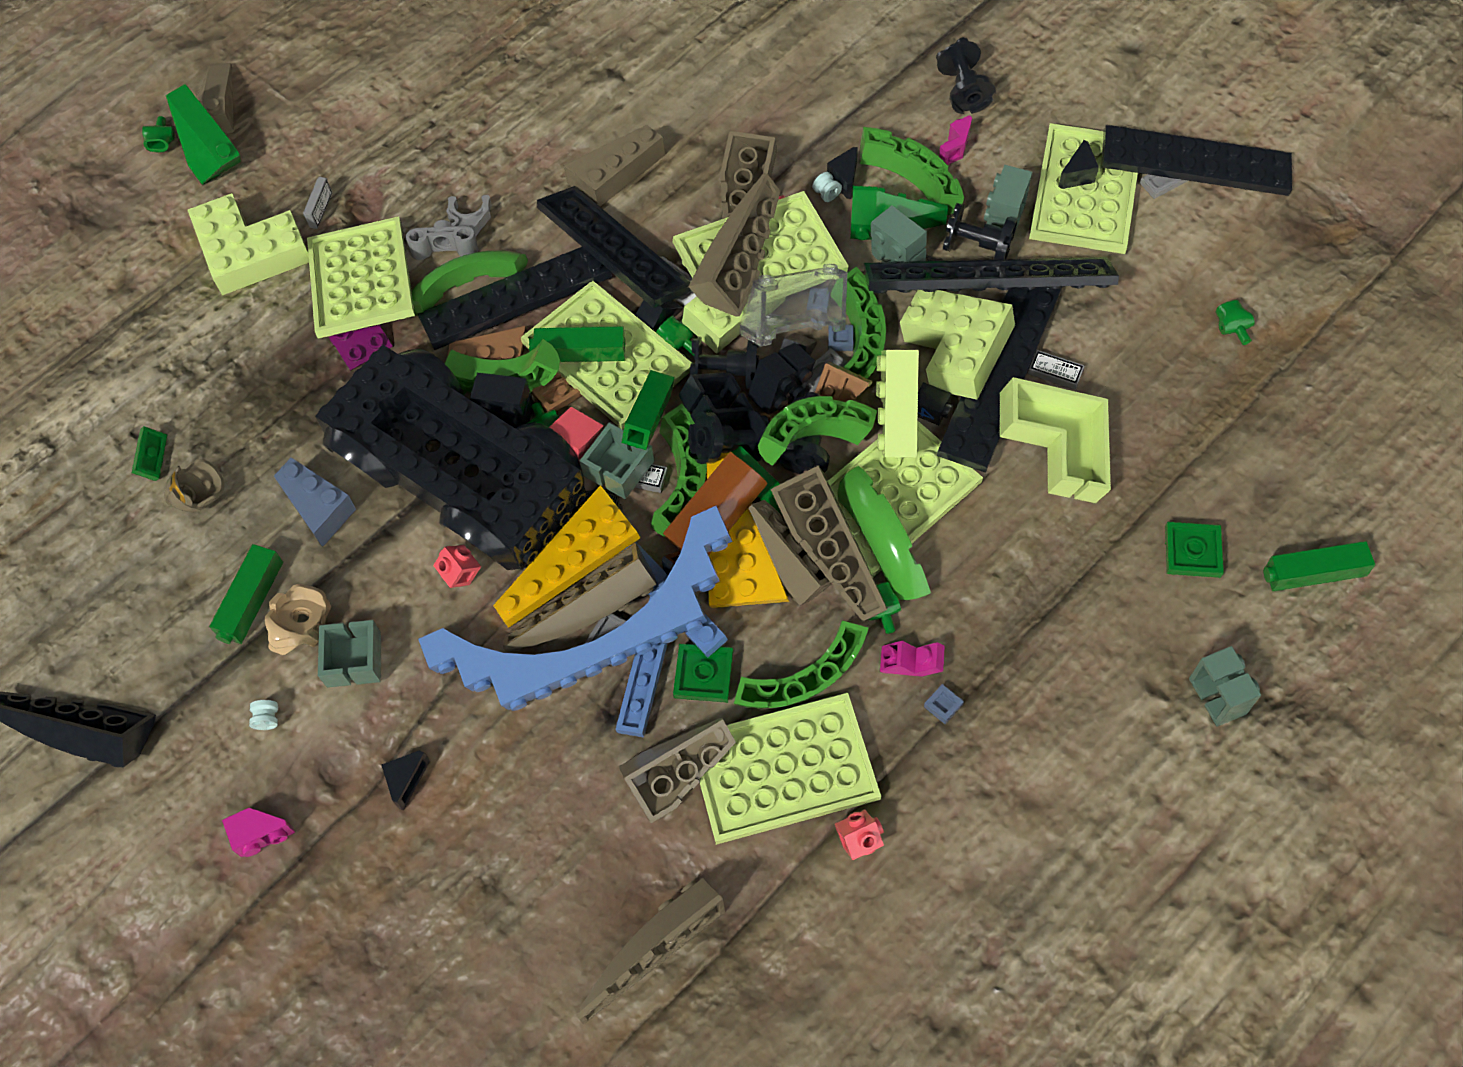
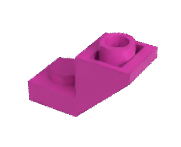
(958, 137)
(908, 660)

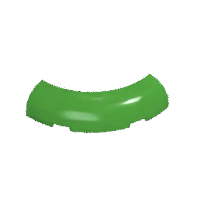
(912, 162)
(463, 270)
(867, 323)
(536, 366)
(816, 417)
(689, 472)
(883, 534)
(811, 680)

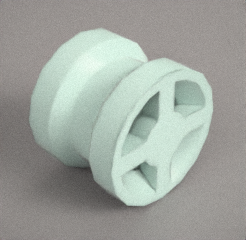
(827, 186)
(263, 715)

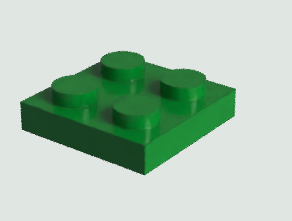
(1194, 549)
(701, 676)

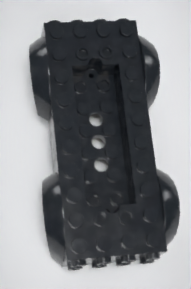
(405, 400)

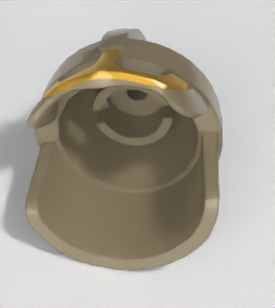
(194, 487)

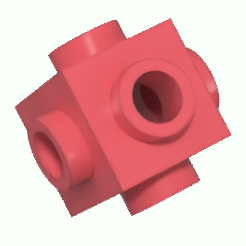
(457, 566)
(860, 834)

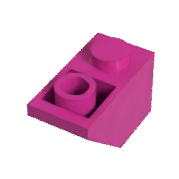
(253, 830)

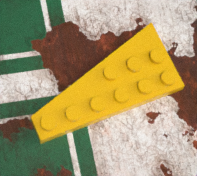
(582, 545)
(744, 566)

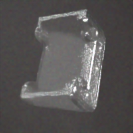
(794, 303)

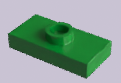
(149, 453)

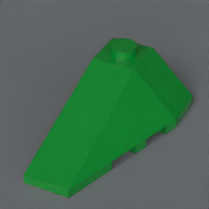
(202, 140)
(872, 201)

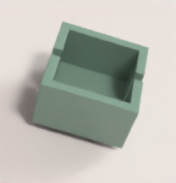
(1009, 196)
(897, 238)
(613, 462)
(349, 658)
(1225, 675)

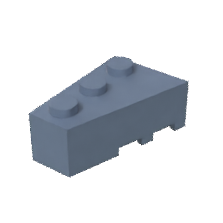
(315, 499)

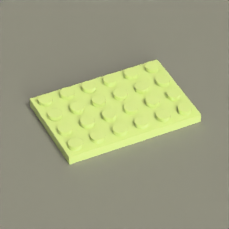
(1086, 214)
(794, 245)
(359, 277)
(613, 384)
(916, 487)
(789, 770)

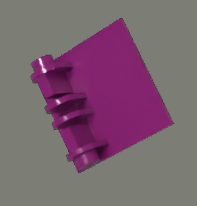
(359, 344)

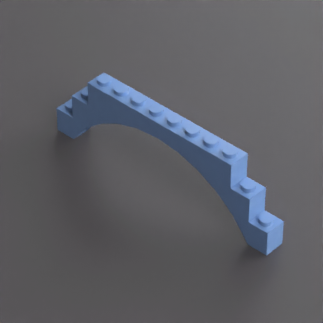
(667, 614)

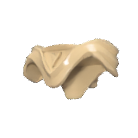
(282, 623)

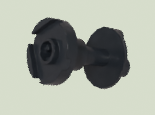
(971, 90)
(989, 237)
(737, 362)
(710, 437)
(806, 451)

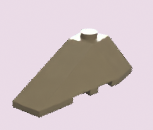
(217, 95)
(794, 566)
(671, 769)

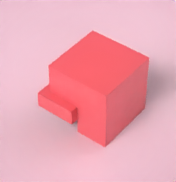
(577, 430)

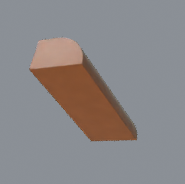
(729, 487)

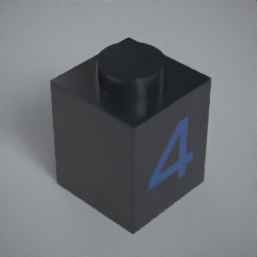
(933, 403)

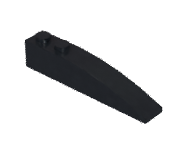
(96, 733)

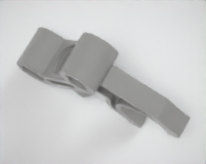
(450, 236)

